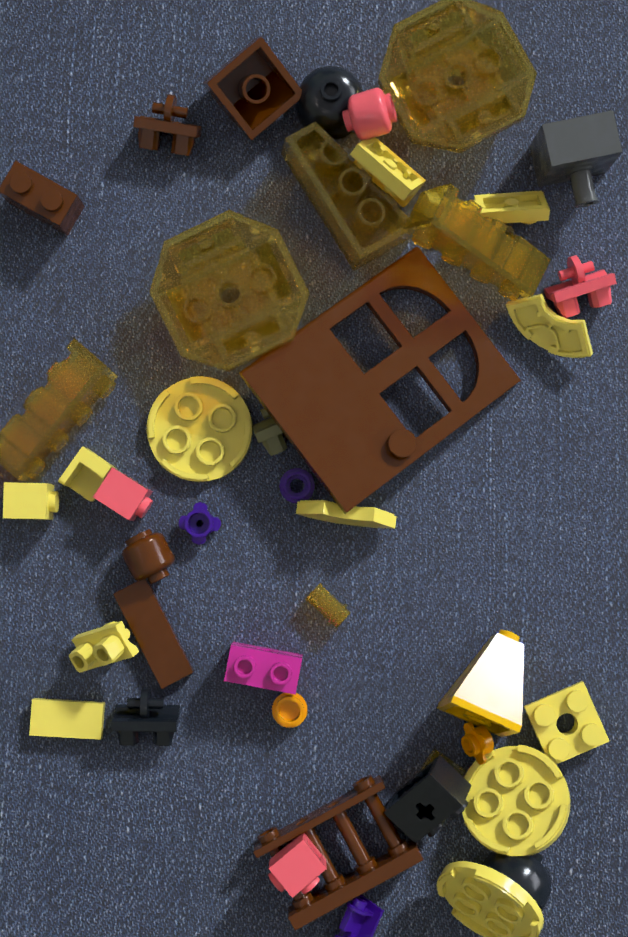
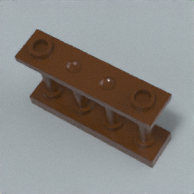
(368, 870)

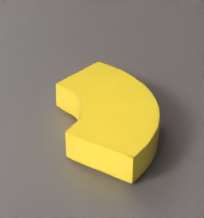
(549, 330)
(357, 516)

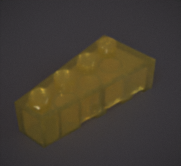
(347, 200)
(476, 242)

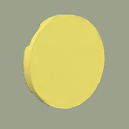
(199, 429)
(516, 801)
(489, 901)

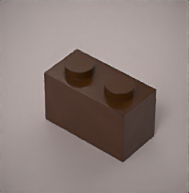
(41, 198)

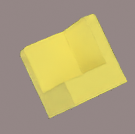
(85, 473)

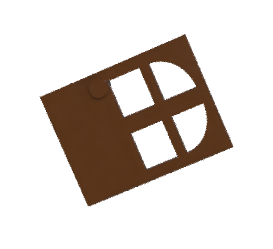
(337, 411)

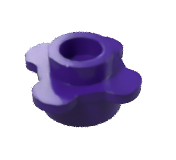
(210, 523)

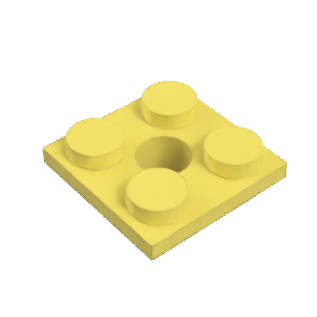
(587, 727)

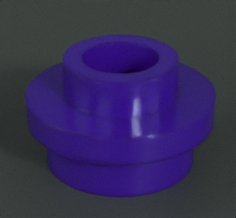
(293, 474)

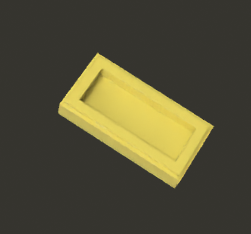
(67, 718)

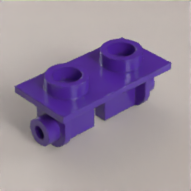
(360, 918)

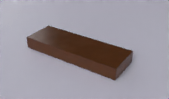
(153, 633)

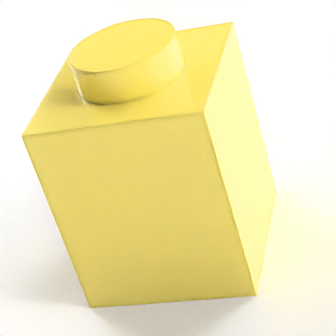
(29, 501)

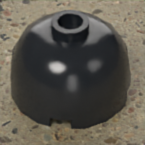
(325, 97)
(526, 872)

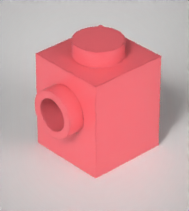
(297, 866)

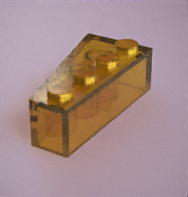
(54, 411)

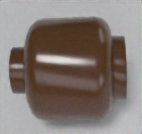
(148, 556)

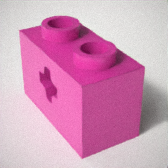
(263, 667)

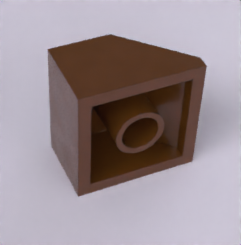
(253, 88)

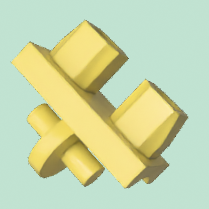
(102, 647)

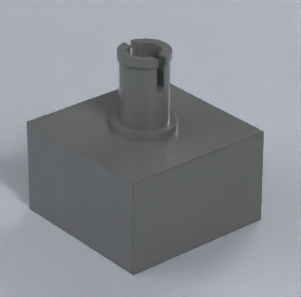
(576, 152)

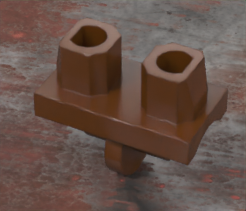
(151, 128)

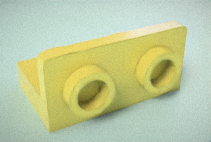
(387, 170)

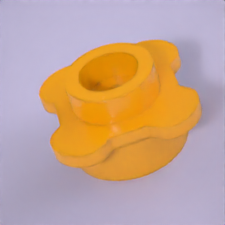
(477, 742)

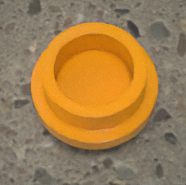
(289, 709)

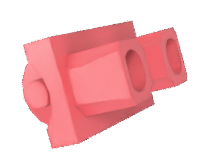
(595, 285)

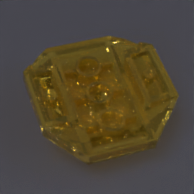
(464, 42)
(220, 256)

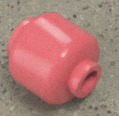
(370, 114)

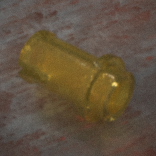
(328, 606)

